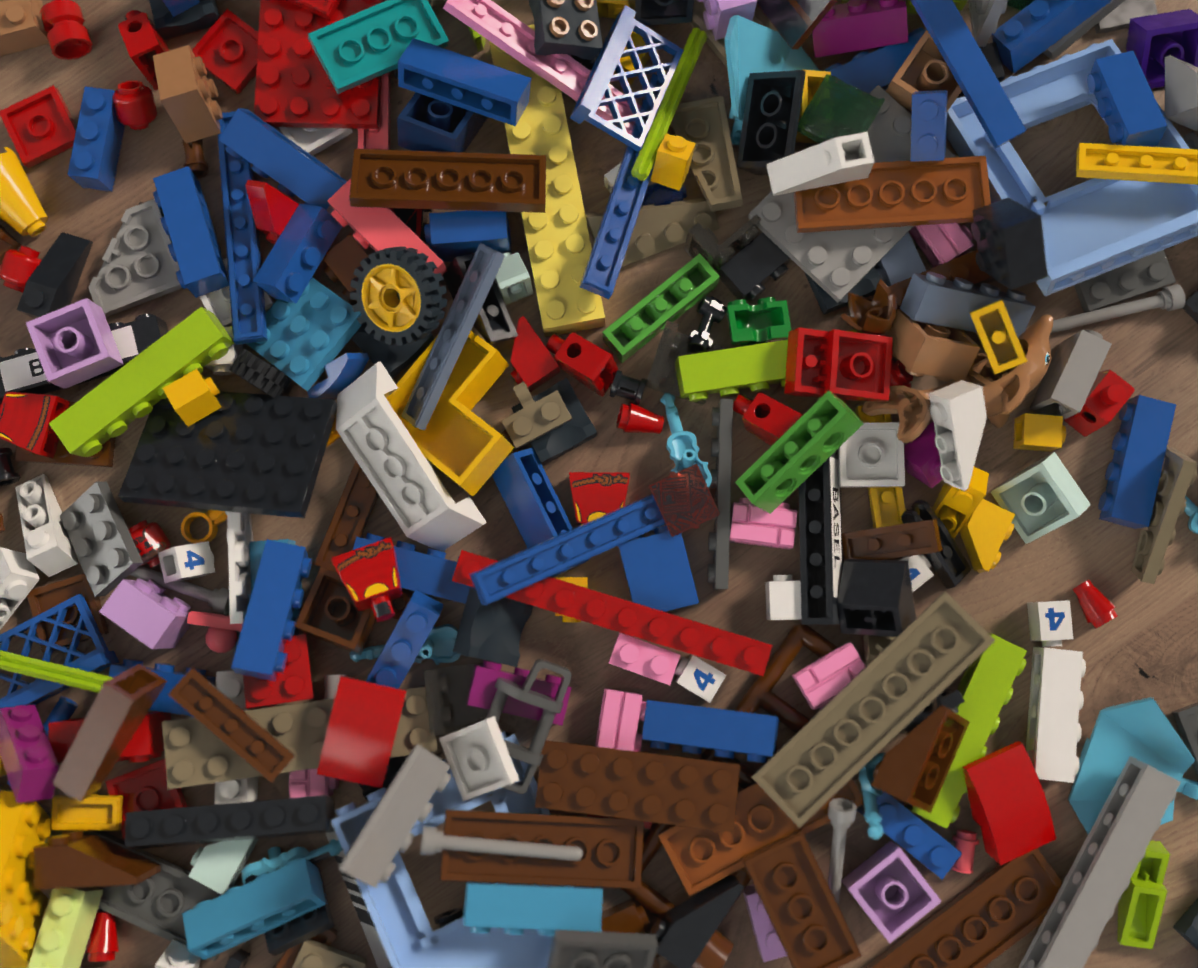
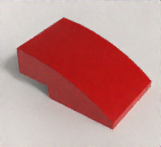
(838, 361)
(361, 732)
(1008, 803)

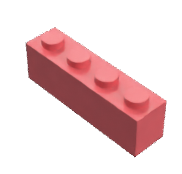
(378, 227)

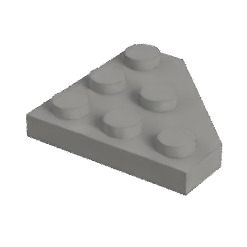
(136, 263)

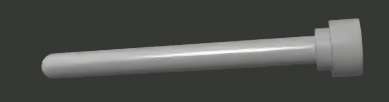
(1169, 298)
(216, 599)
(841, 814)
(435, 841)

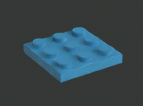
(307, 333)

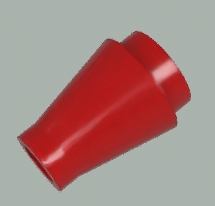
(638, 420)
(1094, 604)
(103, 939)

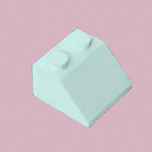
(1041, 498)

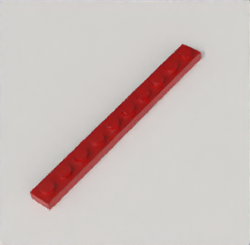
(631, 619)

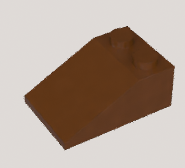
(922, 759)
(88, 861)

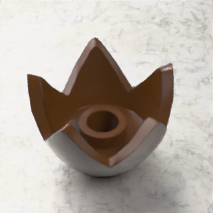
(872, 315)

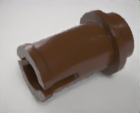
(195, 158)

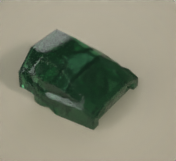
(838, 111)

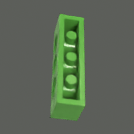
(661, 305)
(799, 452)

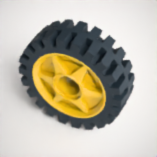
(419, 291)

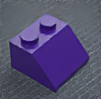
(1161, 36)

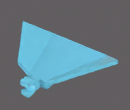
(755, 50)
(1121, 732)

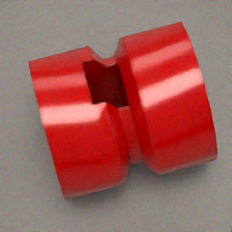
(65, 29)

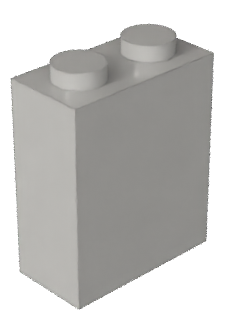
(1071, 374)

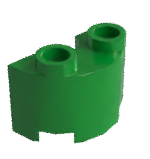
(758, 322)

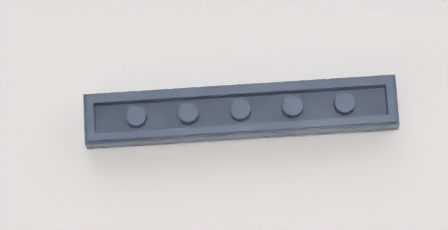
(452, 336)

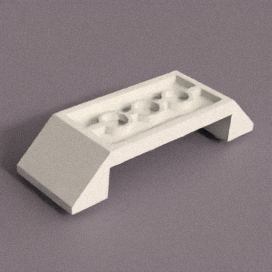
(398, 465)

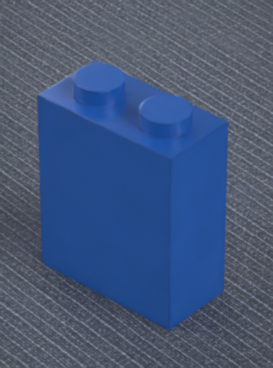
(462, 232)
(658, 571)

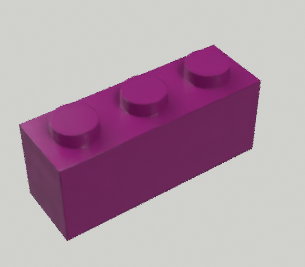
(861, 26)
(483, 690)
(27, 754)

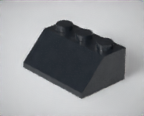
(770, 119)

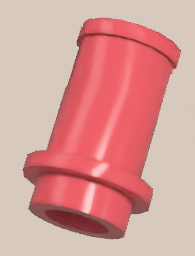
(965, 844)

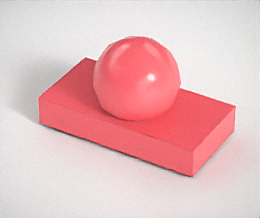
(221, 634)

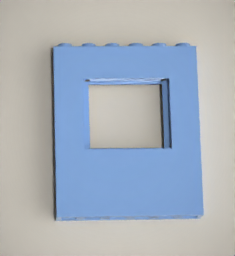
(1094, 222)
(400, 914)

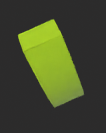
(1144, 899)

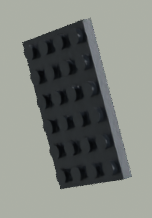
(242, 458)

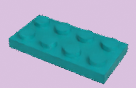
(374, 40)

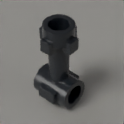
(712, 312)

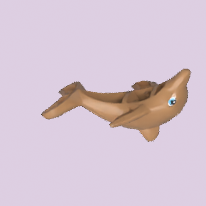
(1000, 391)

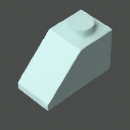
(513, 279)
(221, 863)

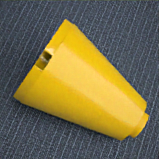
(18, 200)

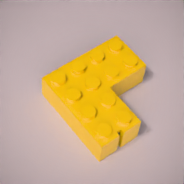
(455, 436)
(21, 907)

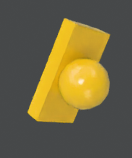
(91, 814)

